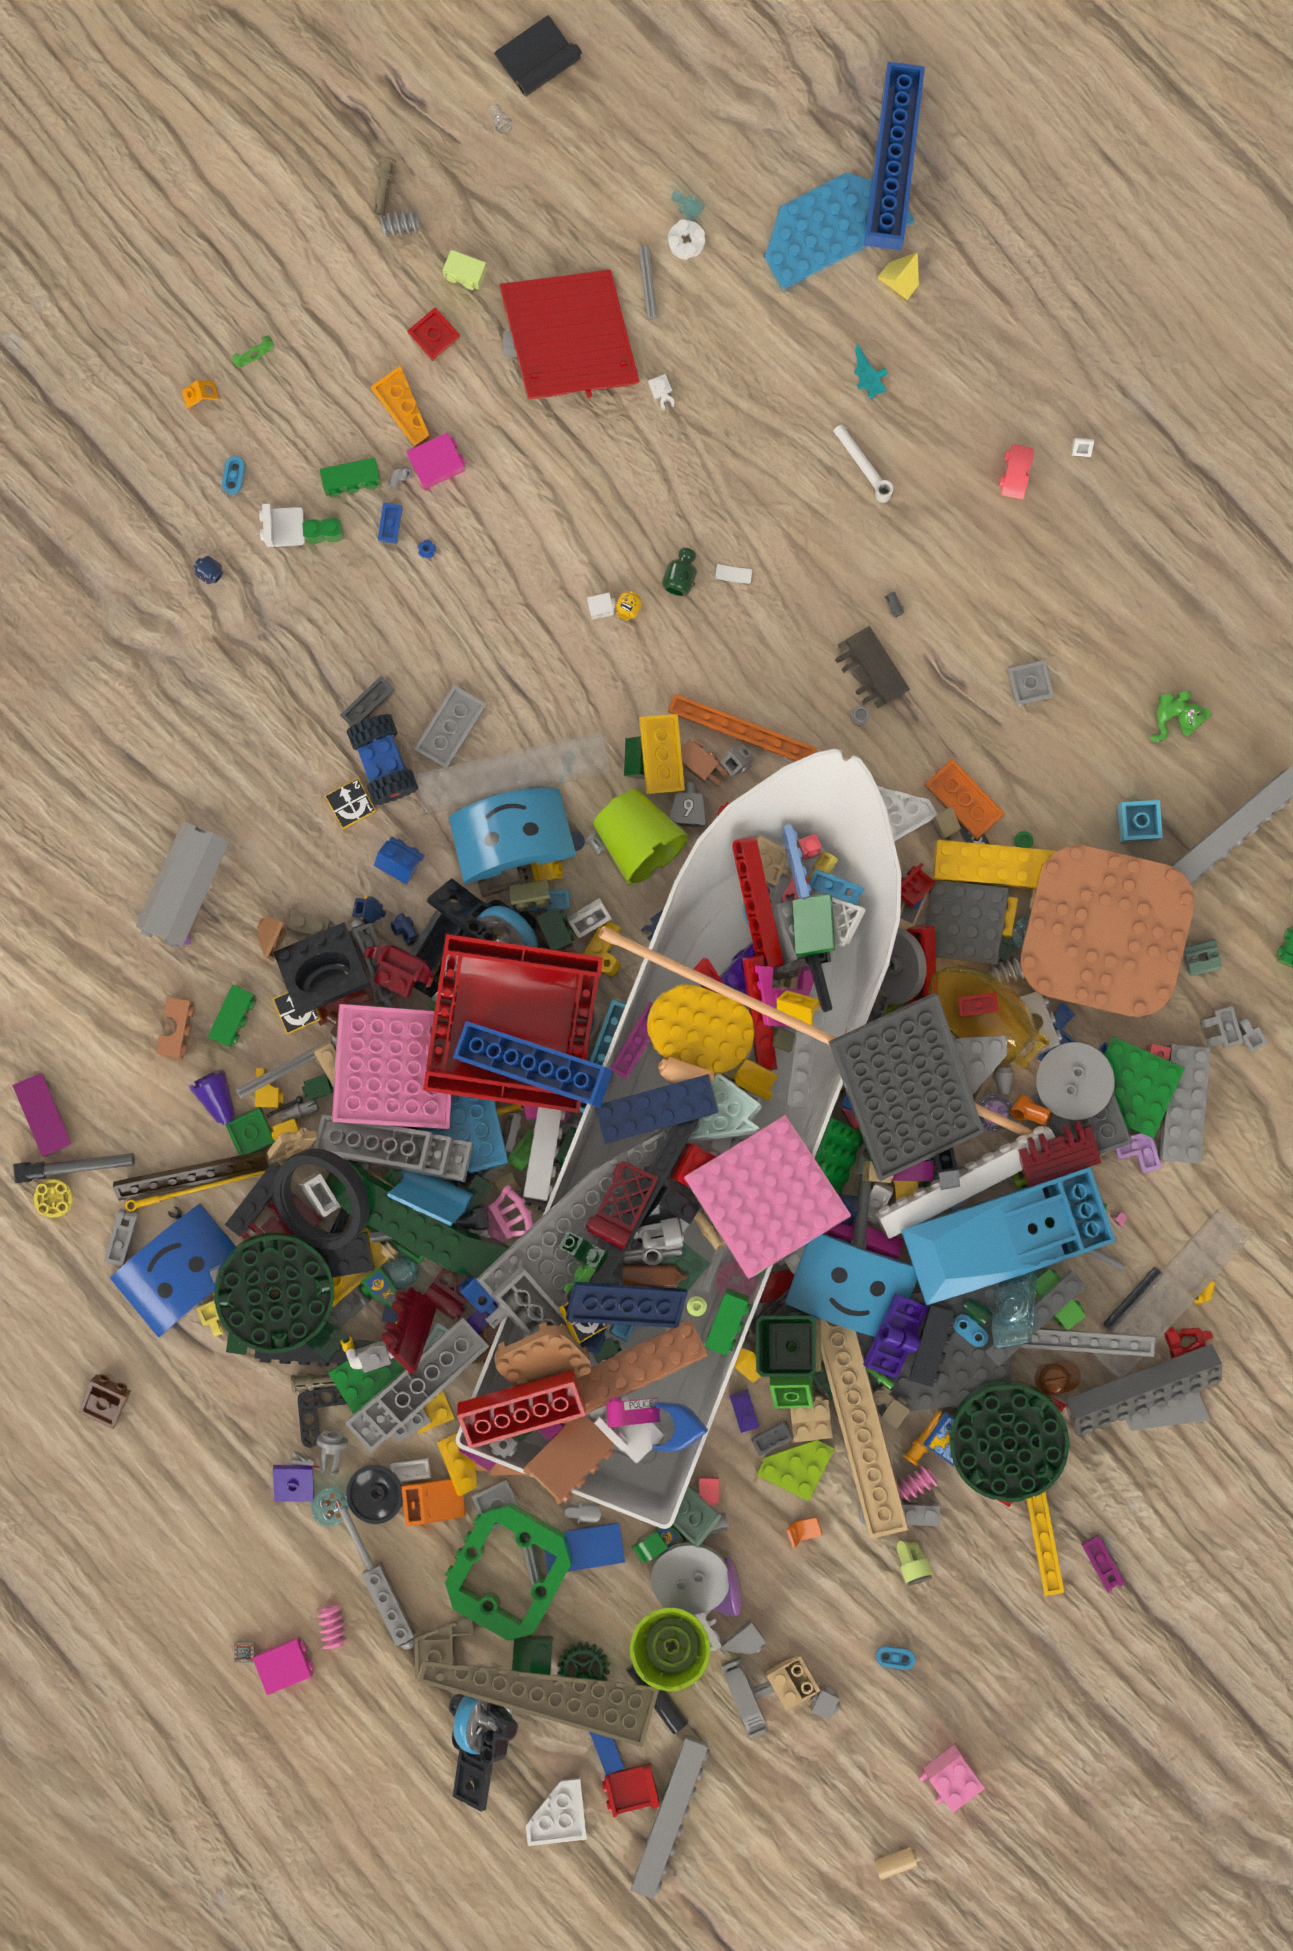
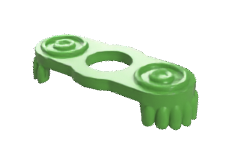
(245, 358)

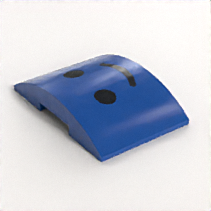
(173, 1270)

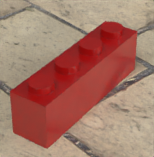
(926, 937)

